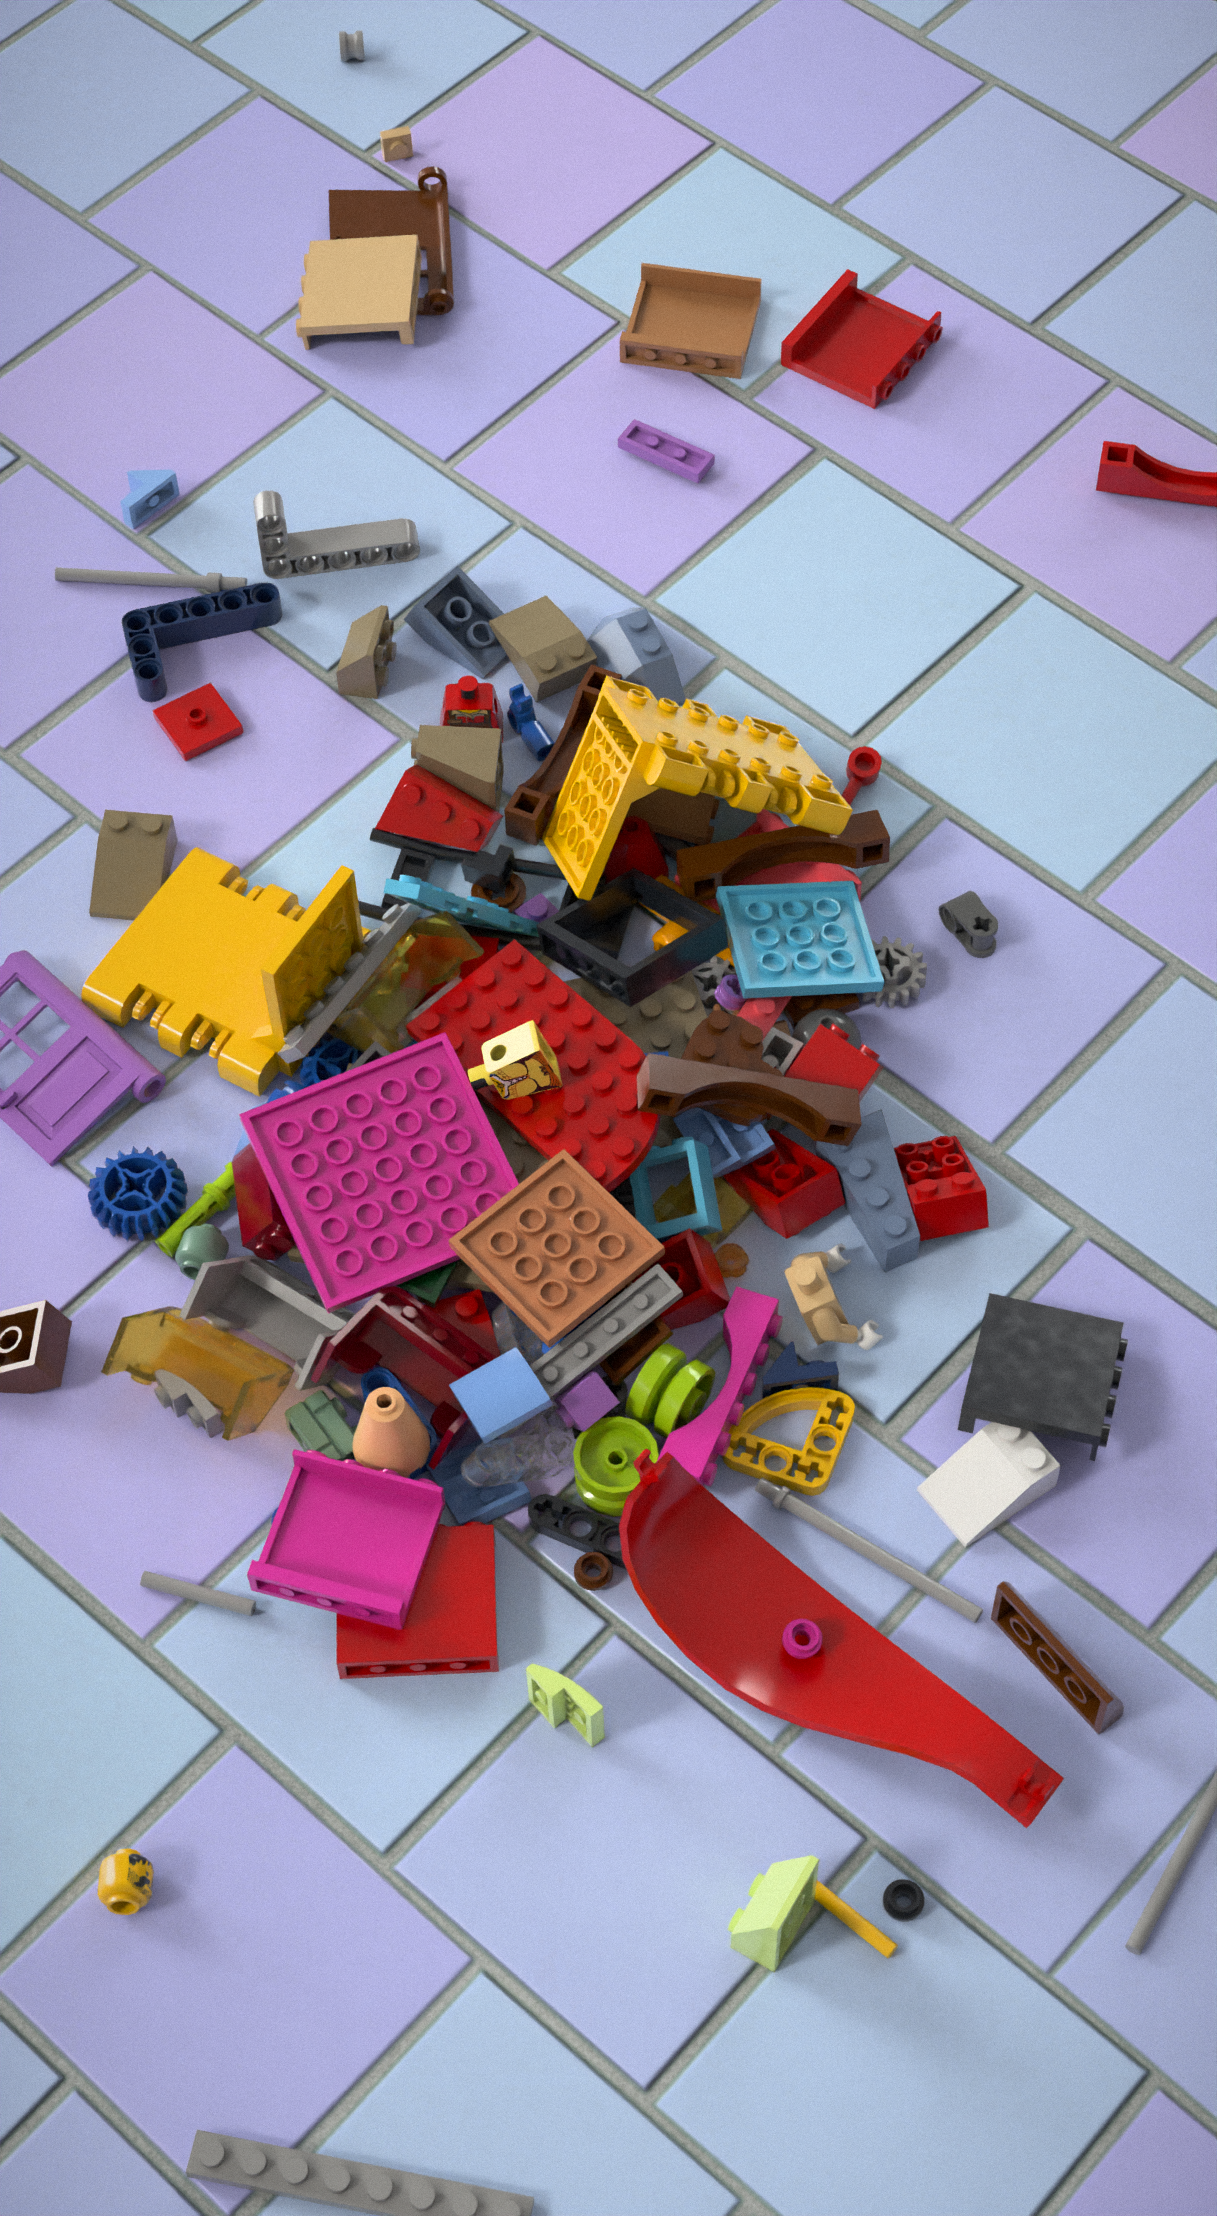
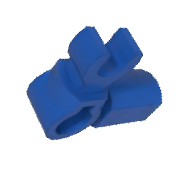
(523, 720)

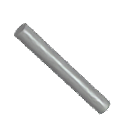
(198, 1593)

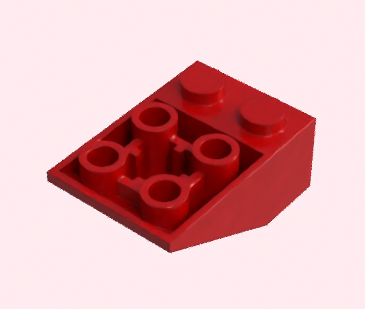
(942, 1187)

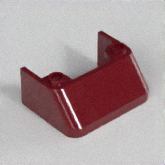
(416, 1349)

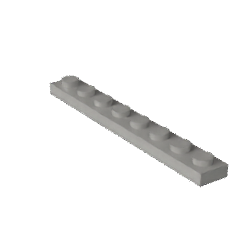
(342, 2181)

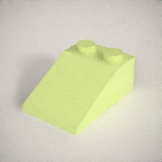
(775, 1911)

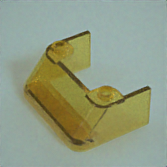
(419, 960)
(219, 1365)

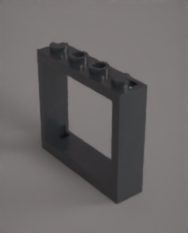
(632, 984)

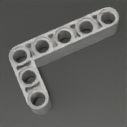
(328, 548)

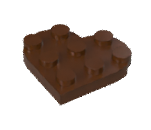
(730, 1043)

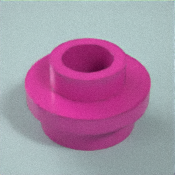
(806, 1628)

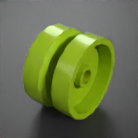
(669, 1390)
(605, 1462)

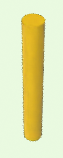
(854, 1920)

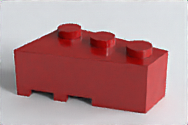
(438, 812)

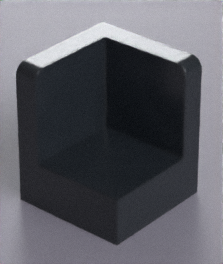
(489, 869)

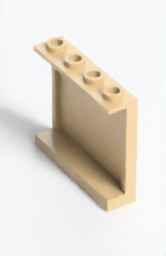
(360, 287)

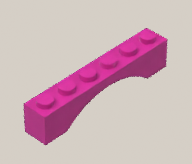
(747, 1329)

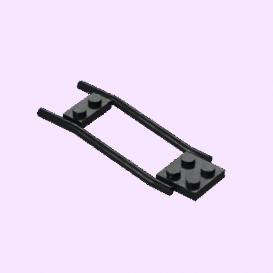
(418, 859)

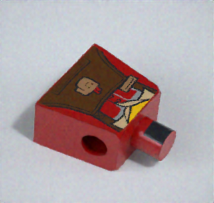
(471, 705)

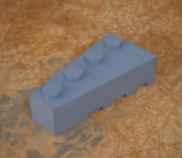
(875, 1192)

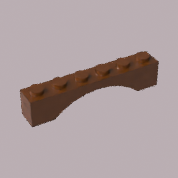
(535, 799)
(727, 862)
(817, 1109)

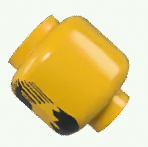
(125, 1882)

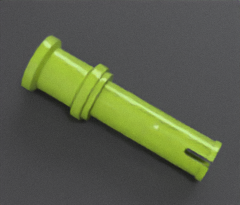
(214, 1198)

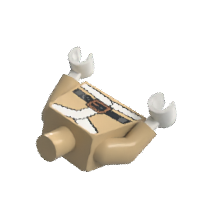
(819, 1300)

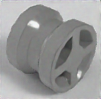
(351, 45)

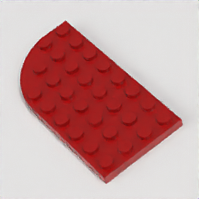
(598, 1064)

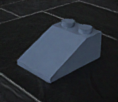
(456, 623)

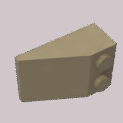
(544, 647)
(131, 862)

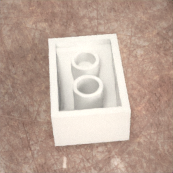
(989, 1480)

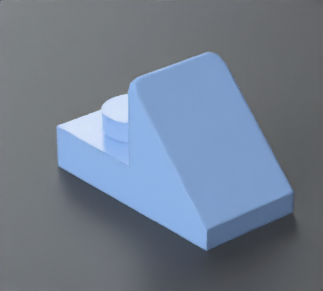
(148, 494)

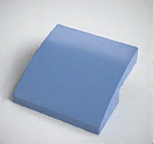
(728, 1143)
(500, 1395)
(470, 1502)

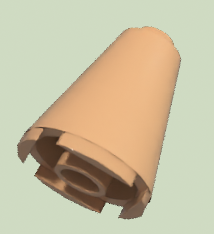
(390, 1434)

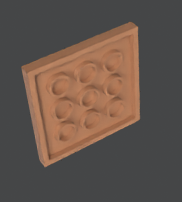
(556, 1247)

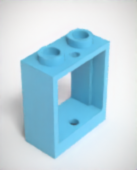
(707, 1217)

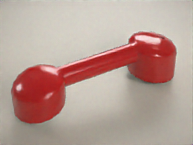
(862, 770)

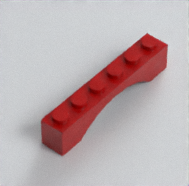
(1133, 472)

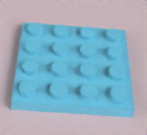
(799, 939)

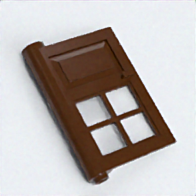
(404, 213)

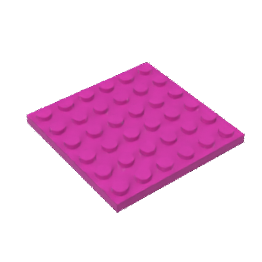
(380, 1168)

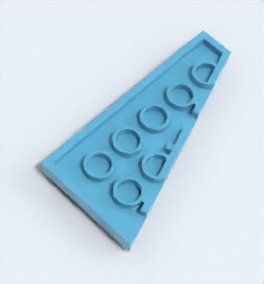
(470, 911)

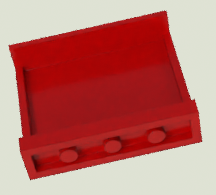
(858, 342)
(449, 1619)

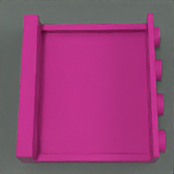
(349, 1539)

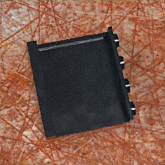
(1044, 1371)

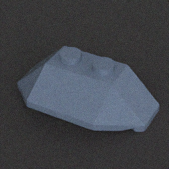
(636, 650)

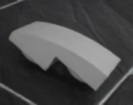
(184, 1399)

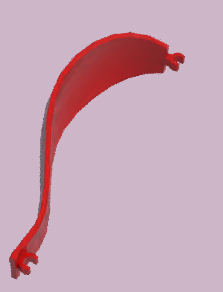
(726, 1606)

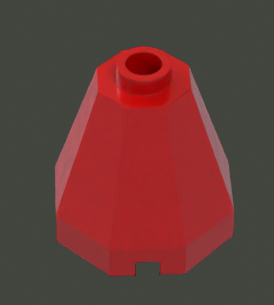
(638, 849)

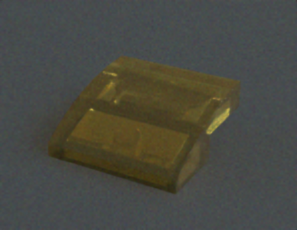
(680, 1202)

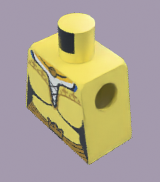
(517, 1063)

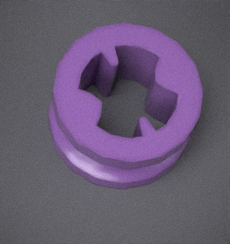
(729, 993)

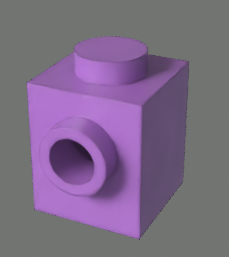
(585, 1402)

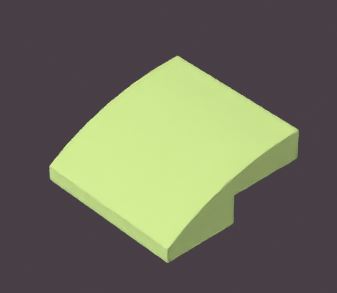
(563, 1699)

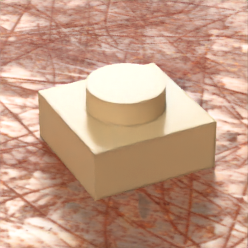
(396, 144)

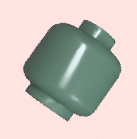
(200, 1246)

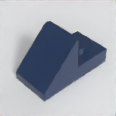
(787, 1374)

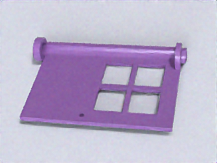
(76, 1075)

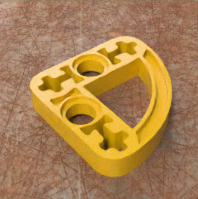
(810, 1457)

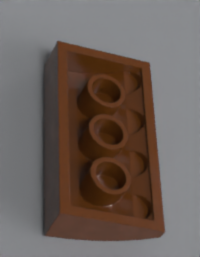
(1055, 1659)

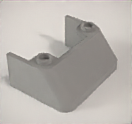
(269, 1305)

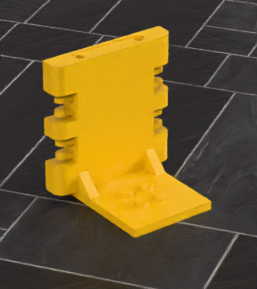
(654, 744)
(228, 965)

